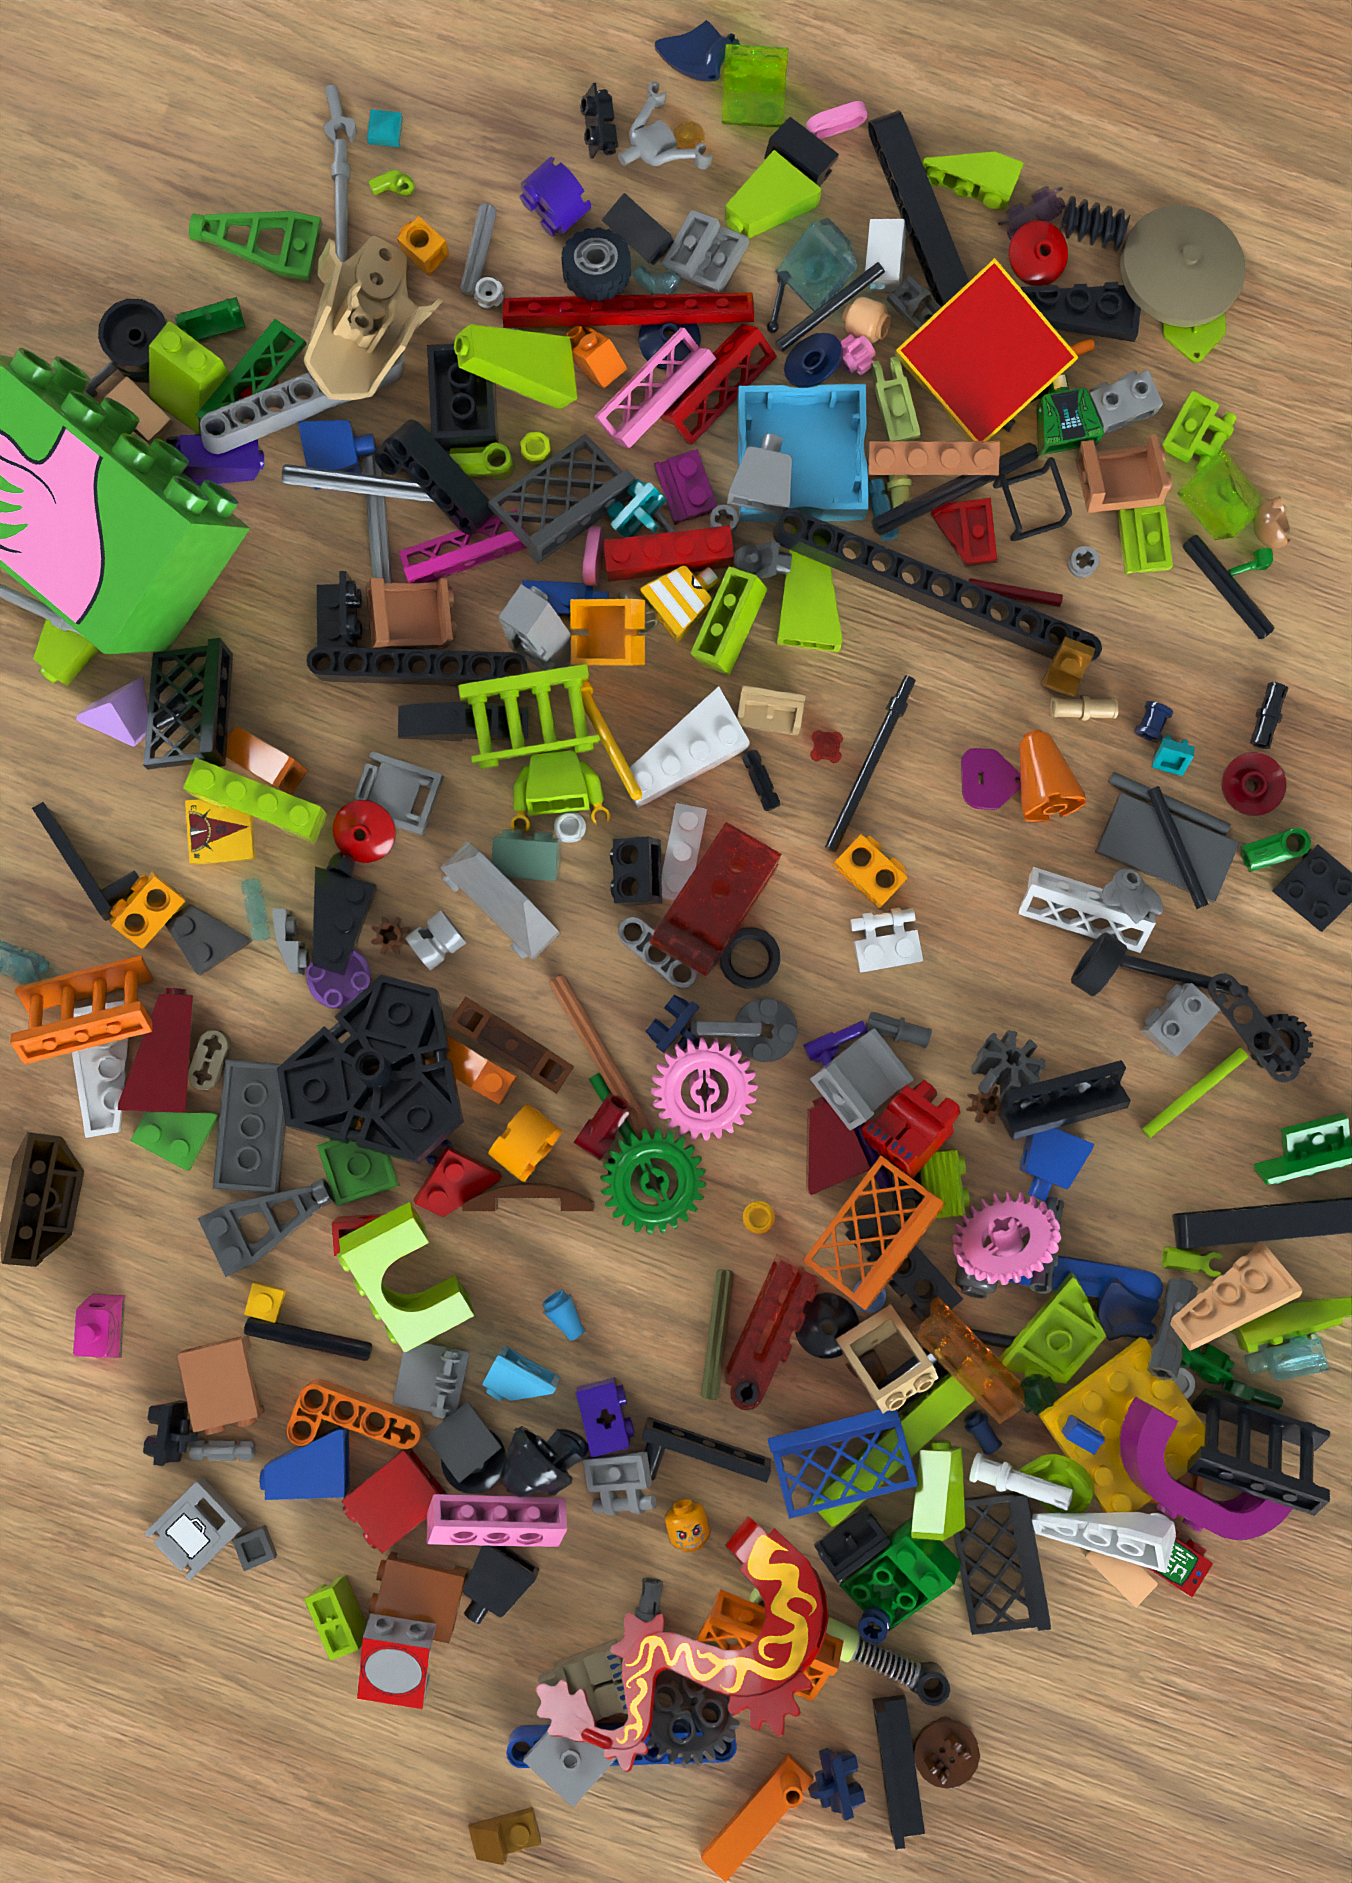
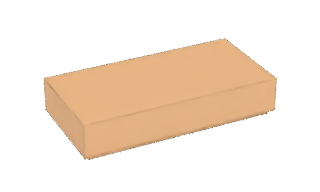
(152, 419)

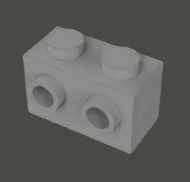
(1125, 401)
(1179, 1019)

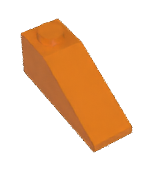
(479, 1072)

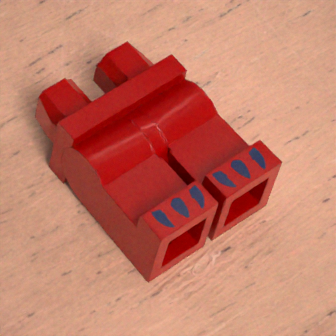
(912, 1128)

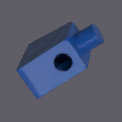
(334, 445)
(1053, 1159)

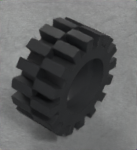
(1298, 1037)

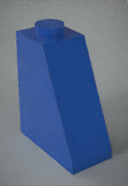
(310, 1470)

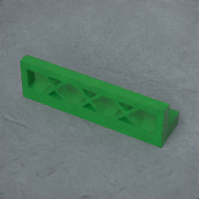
(261, 355)

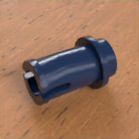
(978, 1424)

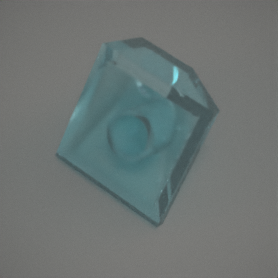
(819, 263)

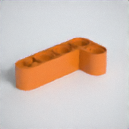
(359, 1422)

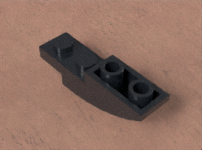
(454, 721)

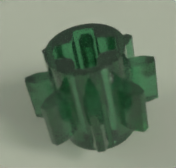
(1038, 1393)

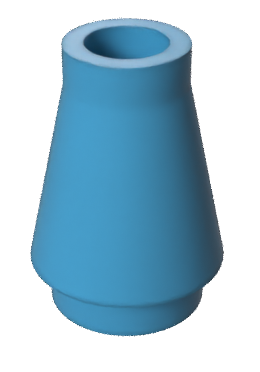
(563, 1313)

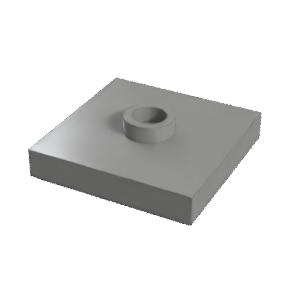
(567, 1765)

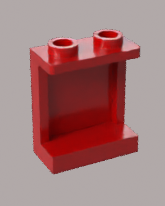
(392, 1500)

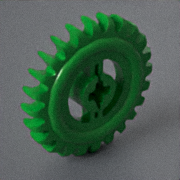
(639, 1153)

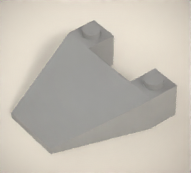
(499, 900)

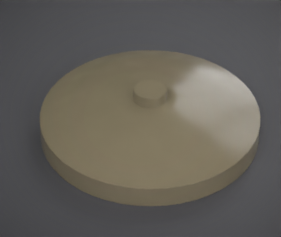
(1182, 265)

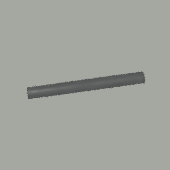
(1173, 804)

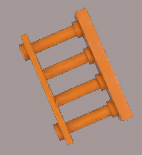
(89, 1029)

